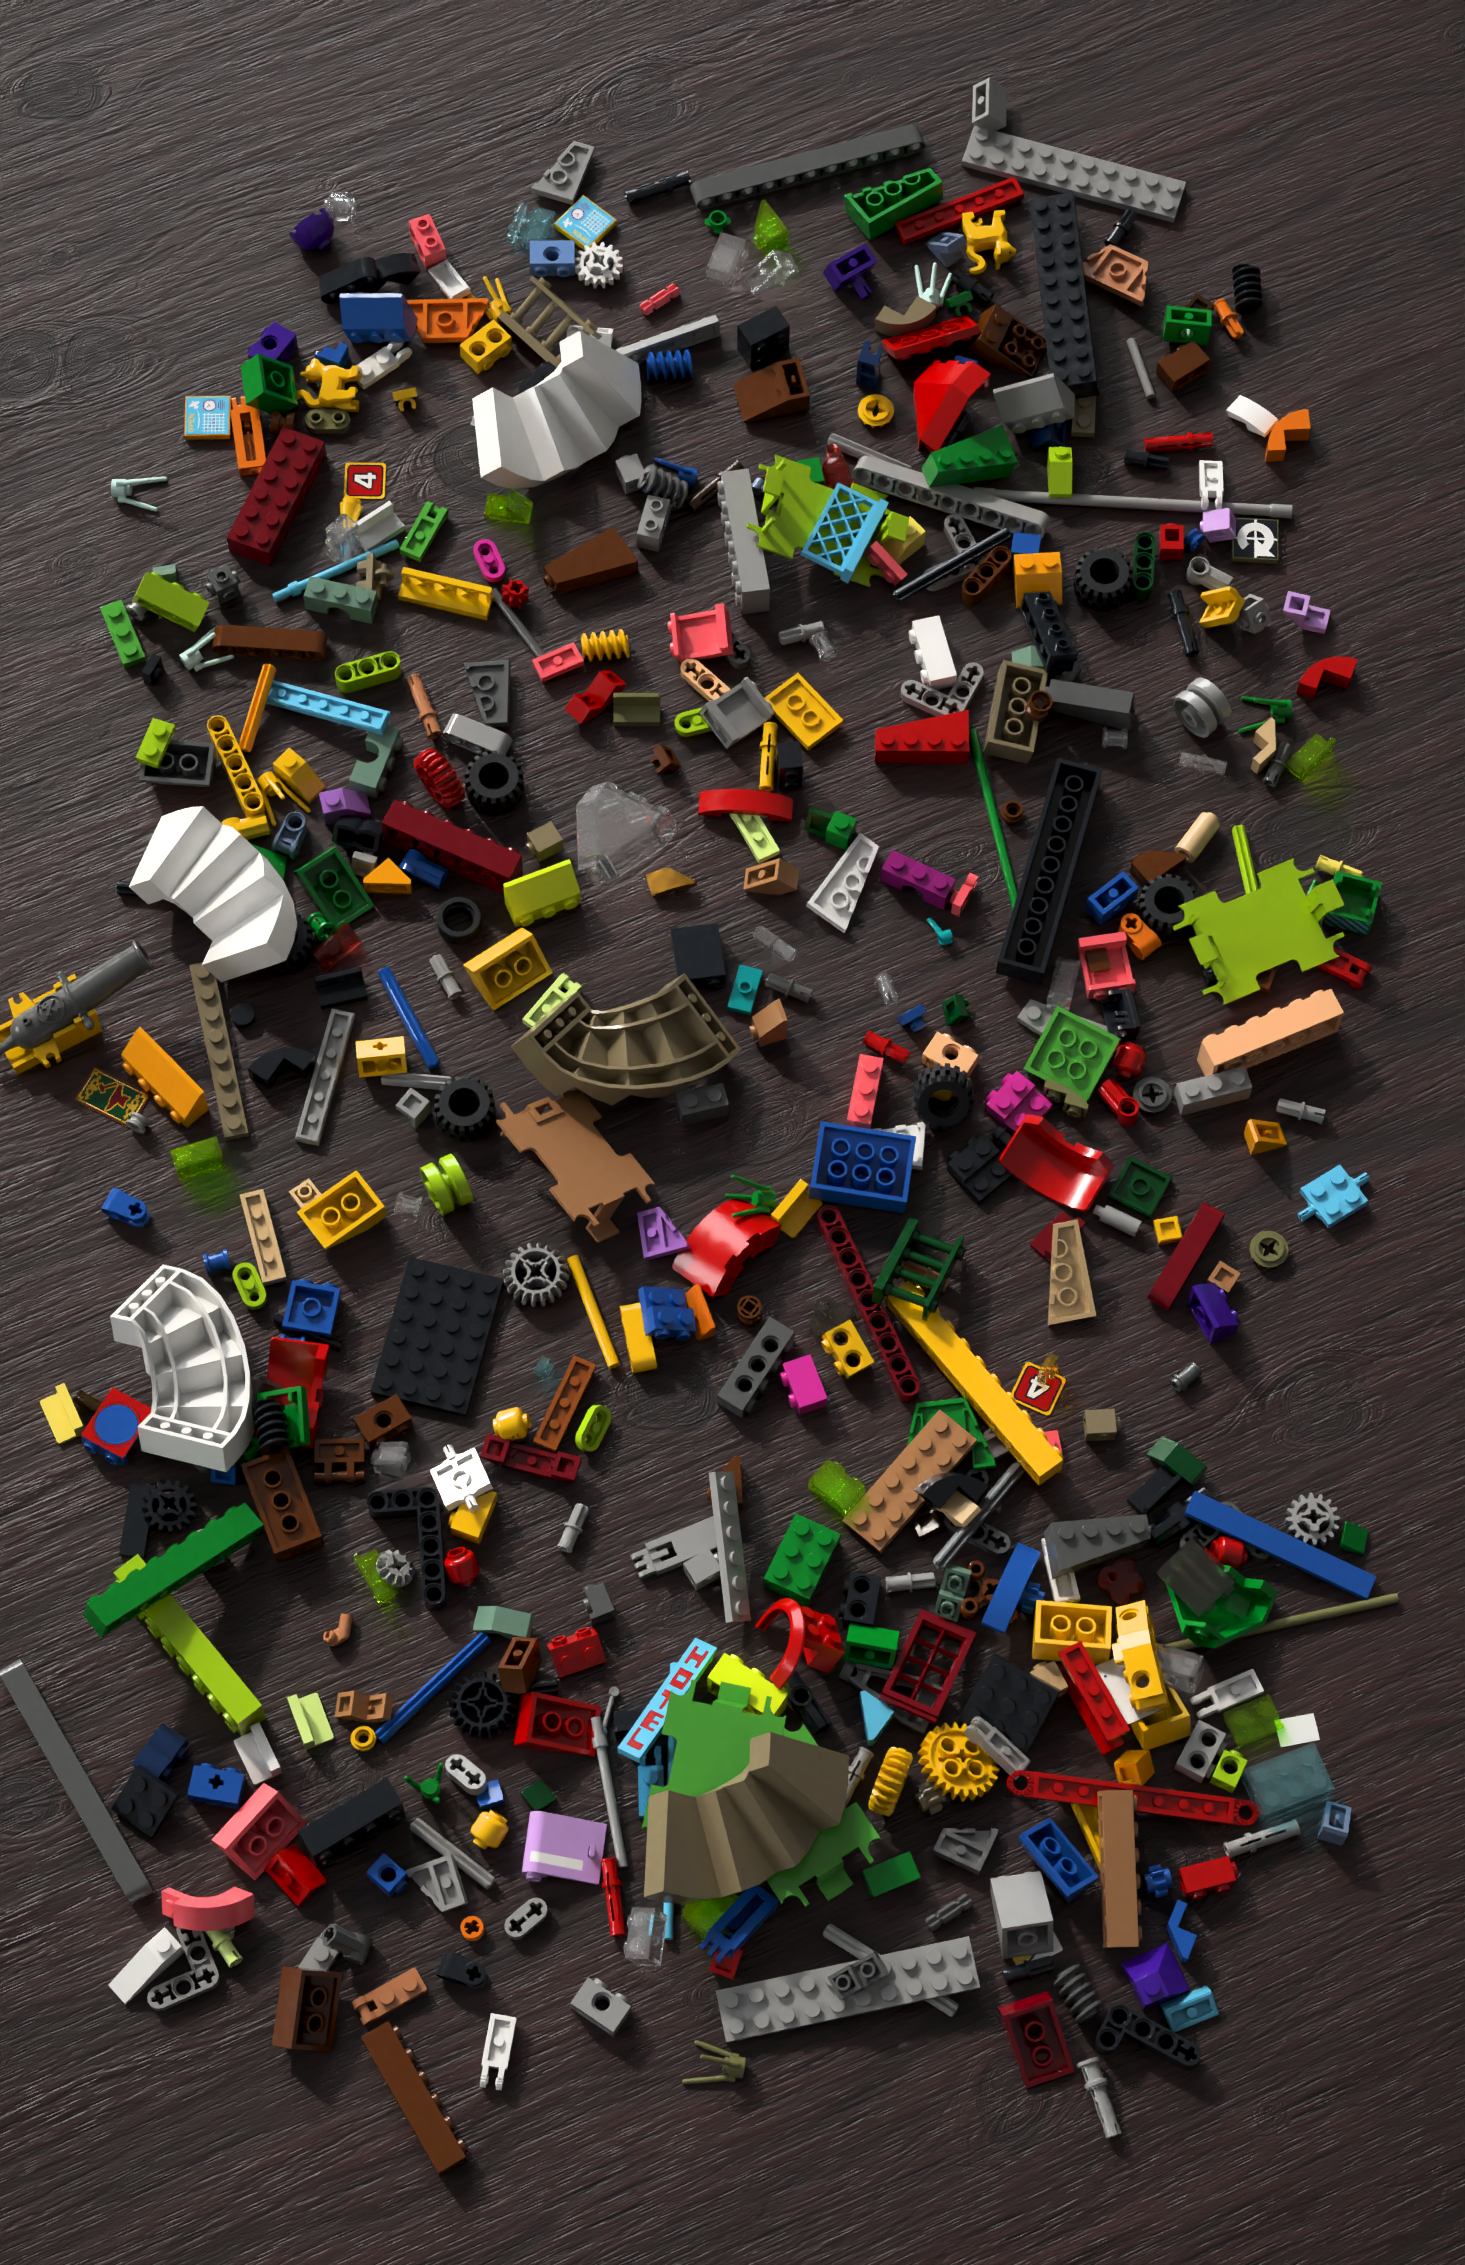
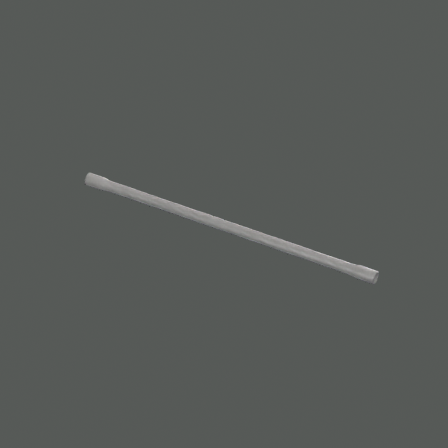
(1271, 510)

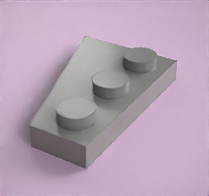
(567, 174)

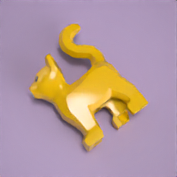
(986, 238)
(332, 390)

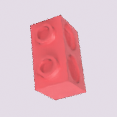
(427, 241)

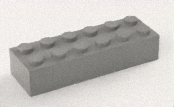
(746, 559)

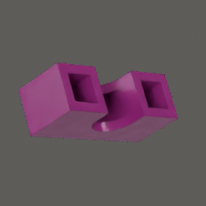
(932, 884)

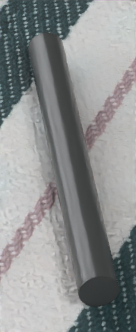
(518, 625)

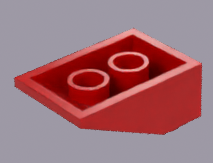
(555, 1724)

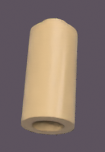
(1198, 836)

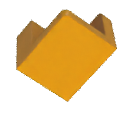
(1134, 1767)

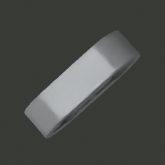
(462, 1778)
(522, 1913)

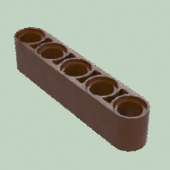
(270, 642)

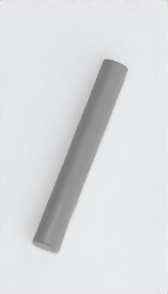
(1141, 370)

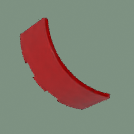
(1054, 1166)
(722, 1245)
(300, 1364)

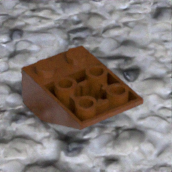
(1007, 342)
(773, 391)

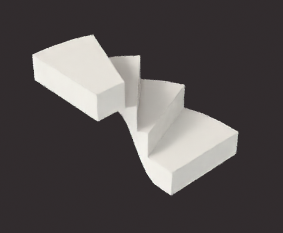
(559, 419)
(223, 887)
(194, 1366)

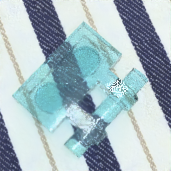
(538, 225)

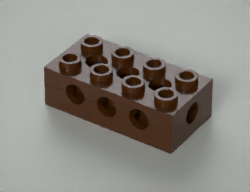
(275, 1519)

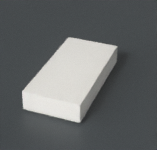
(449, 280)

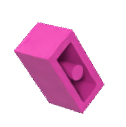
(804, 1385)

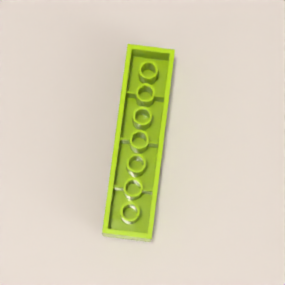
(199, 1658)

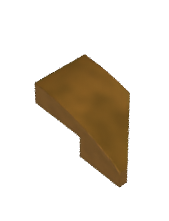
(668, 880)

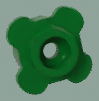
(720, 216)

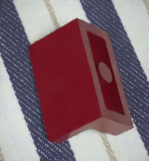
(1043, 1241)

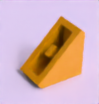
(387, 879)
(1263, 1136)

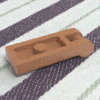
(390, 1996)

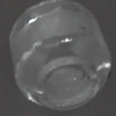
(341, 206)

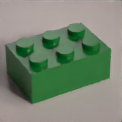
(801, 1560)

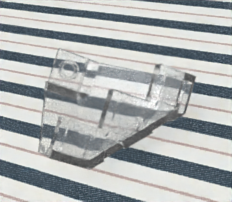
(618, 831)

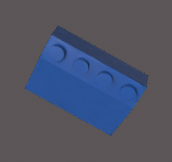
(862, 1167)

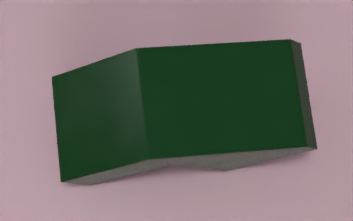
(1177, 1460)

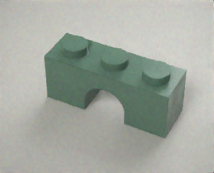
(356, 601)
(370, 777)

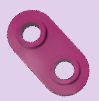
(489, 562)

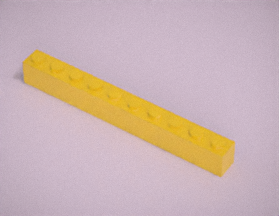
(979, 1387)

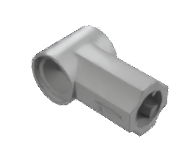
(1210, 576)

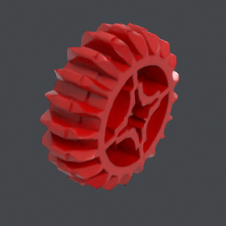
(439, 778)

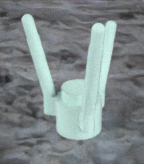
(932, 294)
(122, 487)
(192, 657)

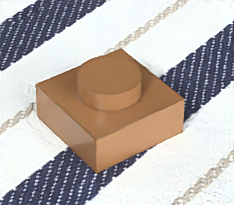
(1224, 1277)

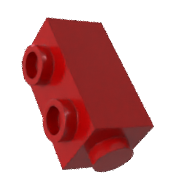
(1207, 1877)

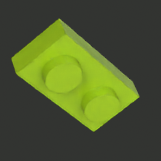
(155, 743)

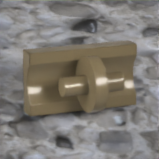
(376, 574)

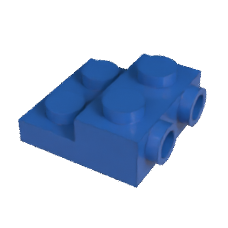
(312, 1307)
(666, 1313)

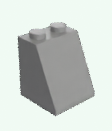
(1022, 1914)

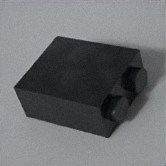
(699, 955)

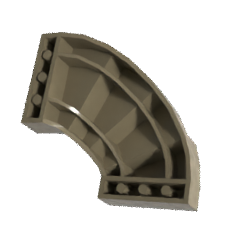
(629, 1049)
(747, 1825)

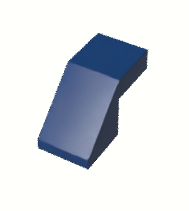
(1181, 1939)

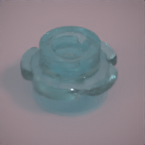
(543, 1366)

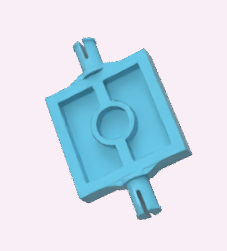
(1333, 1196)

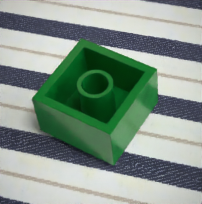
(269, 384)

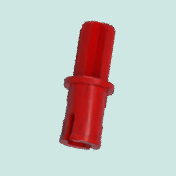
(886, 1047)

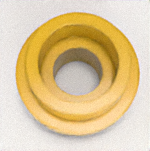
(363, 1731)

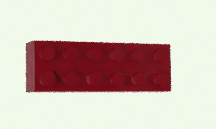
(276, 496)
(451, 846)

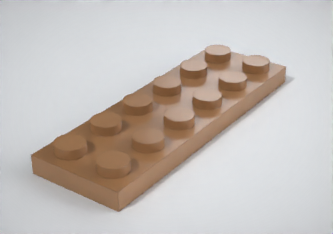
(892, 1497)

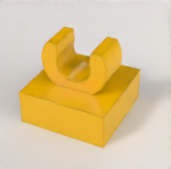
(405, 395)

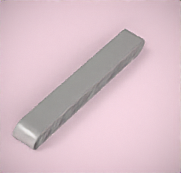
(949, 498)

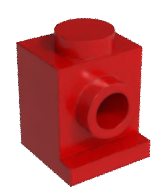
(1171, 542)

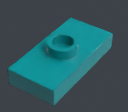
(744, 989)

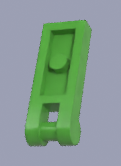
(423, 531)

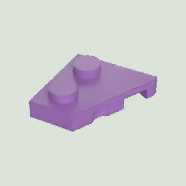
(659, 1234)

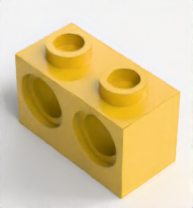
(482, 343)
(853, 1347)

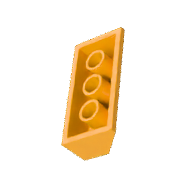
(164, 1079)

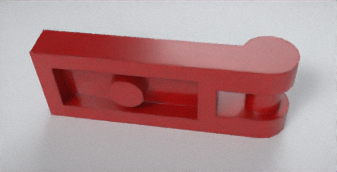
(1341, 968)

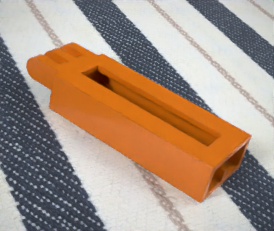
(249, 447)

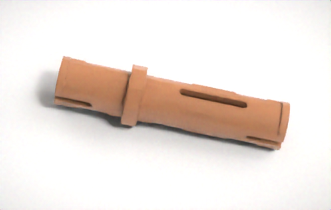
(427, 713)

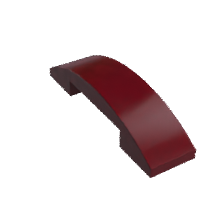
(530, 1460)

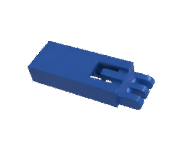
(742, 1919)

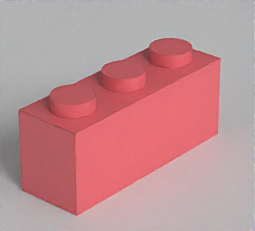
(865, 1091)

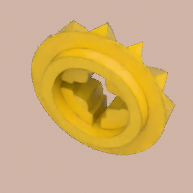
(868, 404)

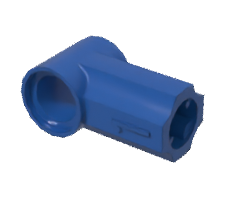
(418, 867)

